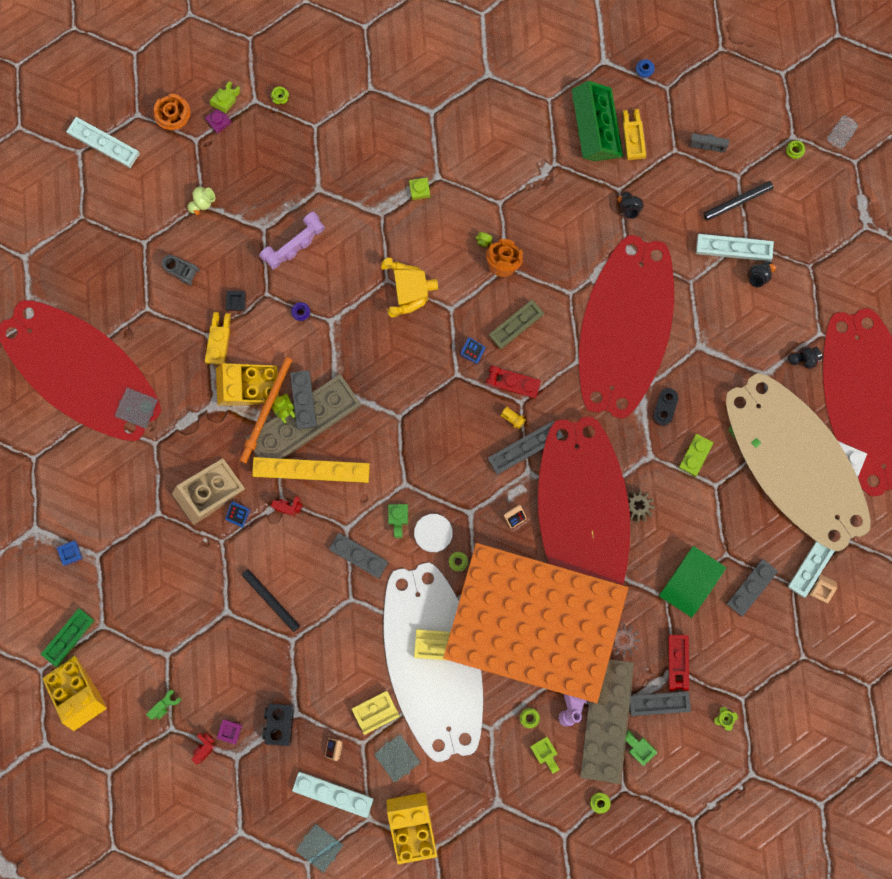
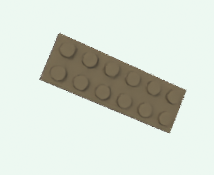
(331, 404)
(608, 725)

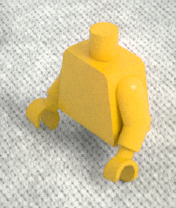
(410, 287)

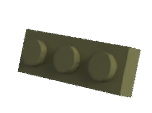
(516, 324)

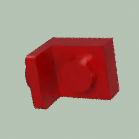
(284, 506)
(203, 751)

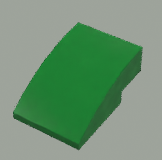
(692, 581)

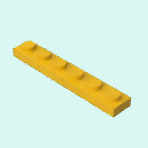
(311, 470)

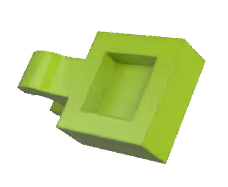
(544, 752)

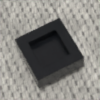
(235, 300)

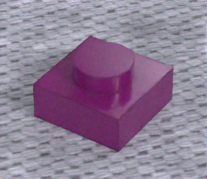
(218, 120)
(229, 731)

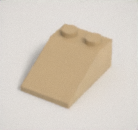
(207, 491)

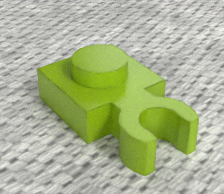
(225, 99)
(283, 407)

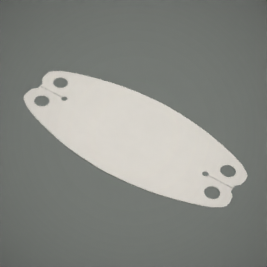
(430, 690)

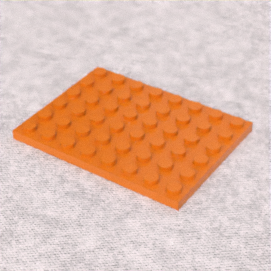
(536, 623)

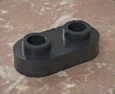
(665, 406)

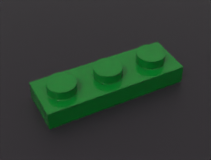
(67, 637)

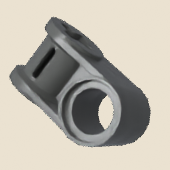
(182, 271)

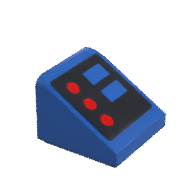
(472, 350)
(237, 514)

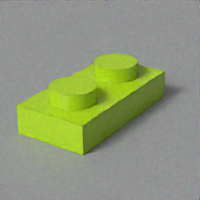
(695, 455)

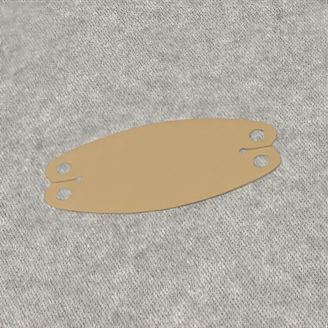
(798, 462)

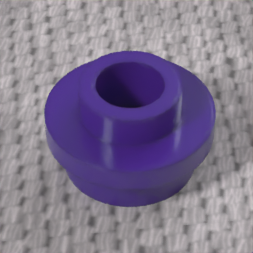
(298, 306)

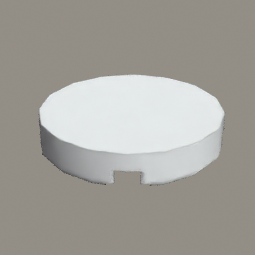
(433, 533)

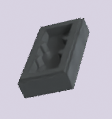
(708, 142)

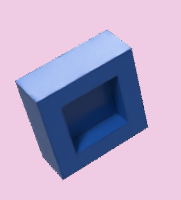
(69, 553)

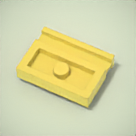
(430, 644)
(375, 712)

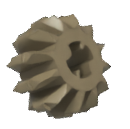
(641, 513)

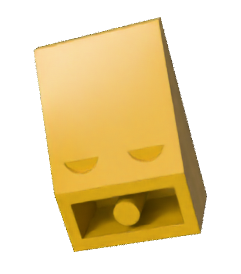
(244, 384)
(73, 694)
(411, 828)

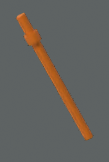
(250, 443)

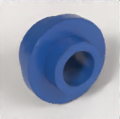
(645, 73)

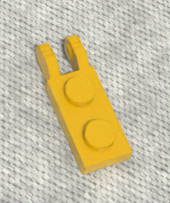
(634, 136)
(218, 340)

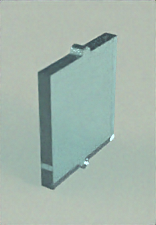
(136, 408)
(397, 758)
(319, 848)

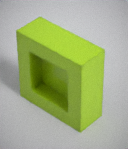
(419, 188)

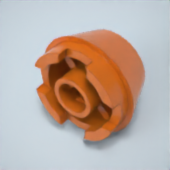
(171, 112)
(504, 258)

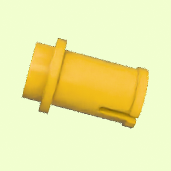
(513, 417)

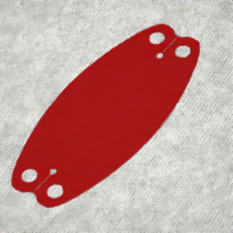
(626, 326)
(74, 367)
(860, 392)
(583, 494)

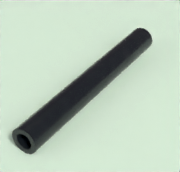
(737, 201)
(271, 600)

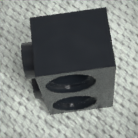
(285, 725)

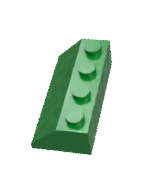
(597, 122)

